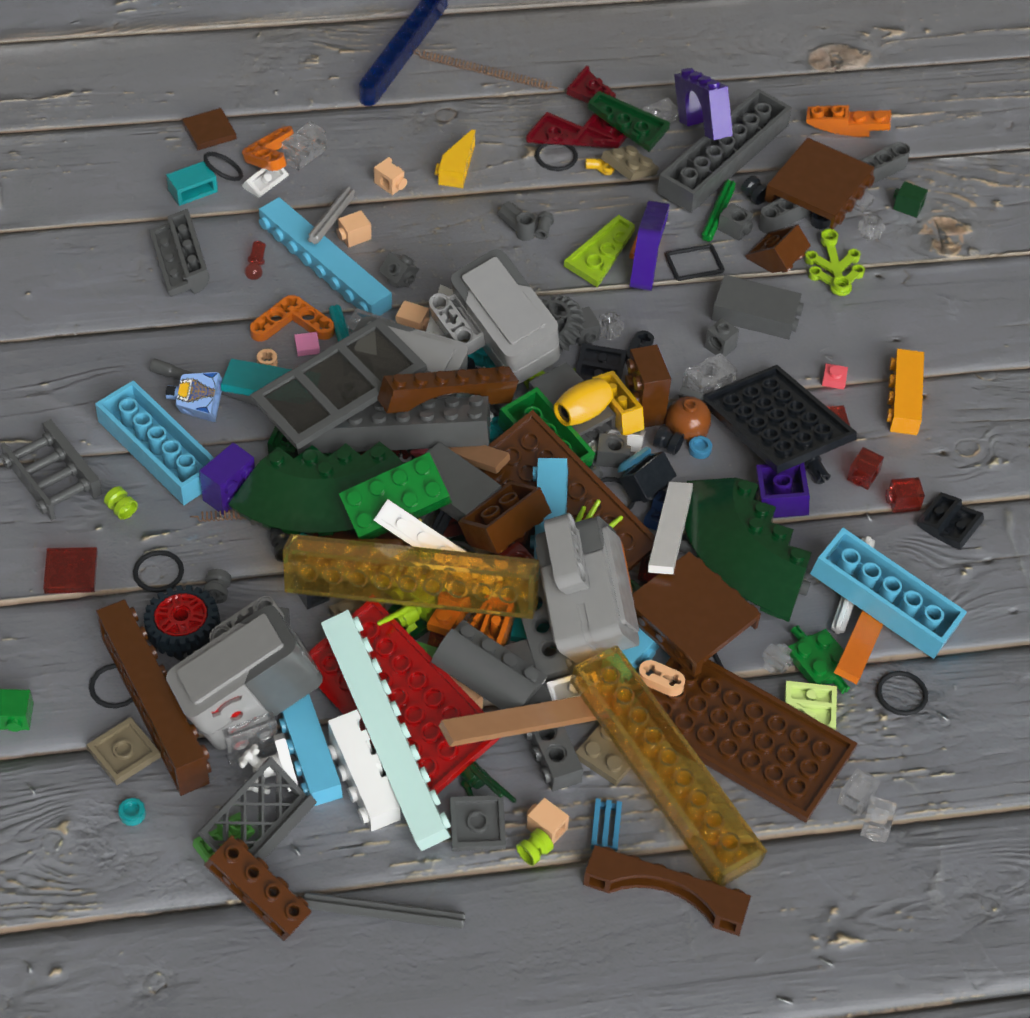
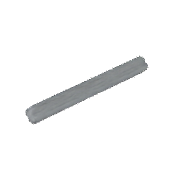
(331, 215)

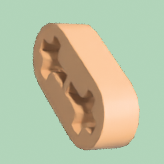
(662, 677)

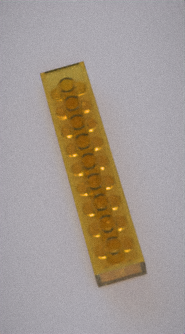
(411, 576)
(668, 766)

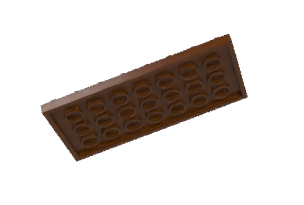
(534, 439)
(757, 738)

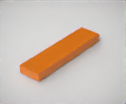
(858, 647)

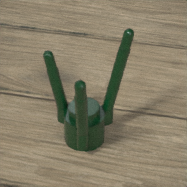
(477, 777)

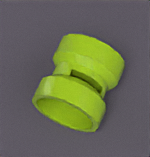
(120, 502)
(534, 847)

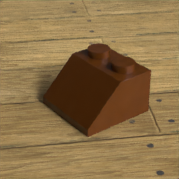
(779, 249)

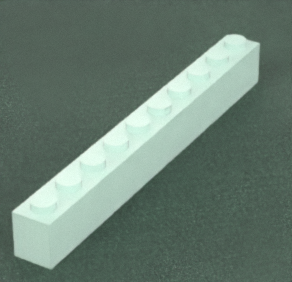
(385, 730)

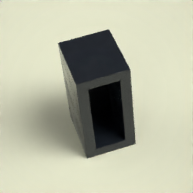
(648, 477)

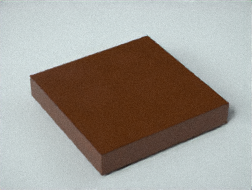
(209, 129)

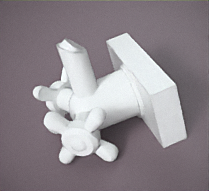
(282, 757)

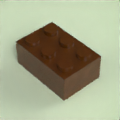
(649, 383)
(504, 517)

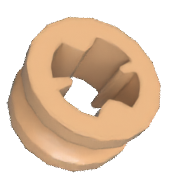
(267, 354)

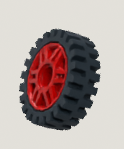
(181, 620)

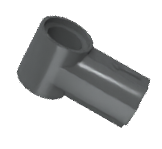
(520, 221)

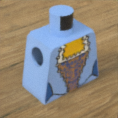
(197, 395)

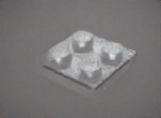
(254, 731)

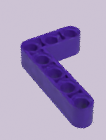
(648, 244)

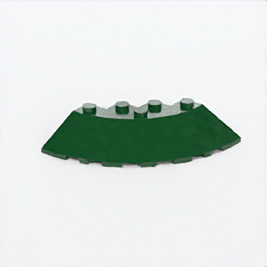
(305, 490)
(744, 546)

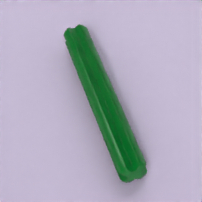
(721, 203)

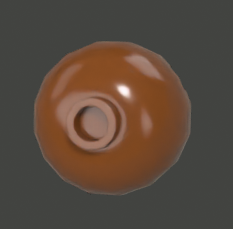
(689, 417)

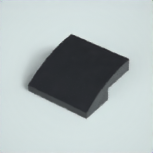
(599, 360)
(950, 520)

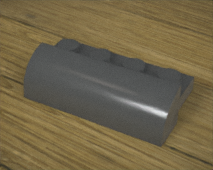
(180, 254)
(487, 667)

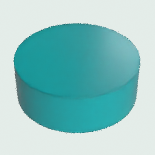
(132, 811)

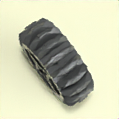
(569, 324)

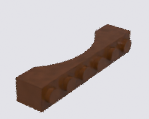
(407, 391)
(615, 871)

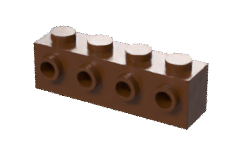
(258, 887)

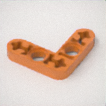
(264, 153)
(293, 313)

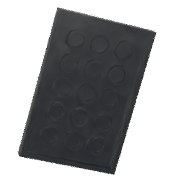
(778, 418)

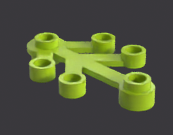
(840, 284)

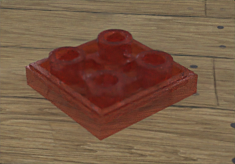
(70, 570)

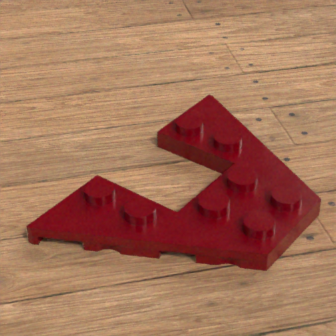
(594, 133)

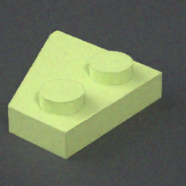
(814, 700)

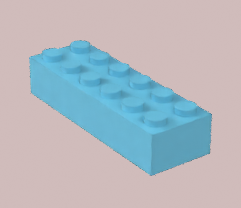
(154, 440)
(888, 592)

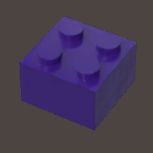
(225, 476)
(784, 490)

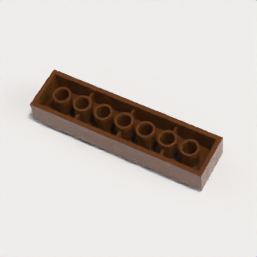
(153, 697)

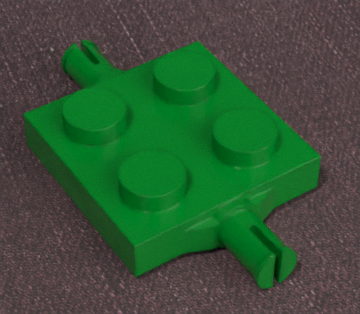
(817, 657)

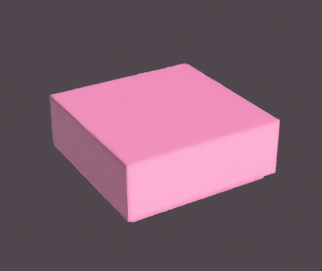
(307, 344)

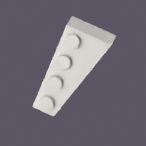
(362, 772)

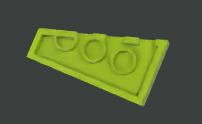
(599, 253)

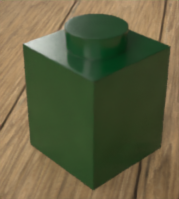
(909, 199)

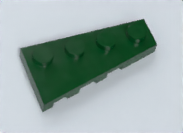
(631, 121)

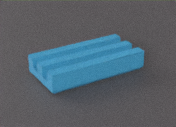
(608, 806)

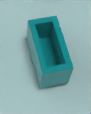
(191, 183)

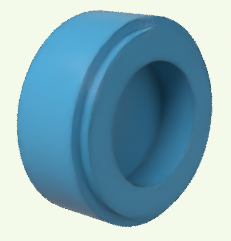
(700, 447)

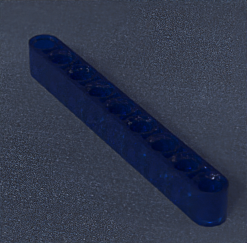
(399, 50)

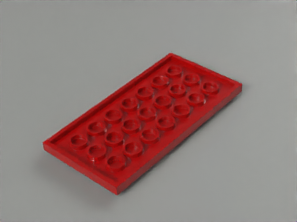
(418, 687)

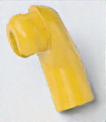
(599, 165)

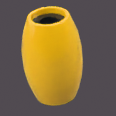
(583, 402)

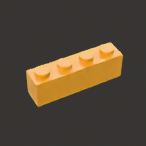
(906, 392)

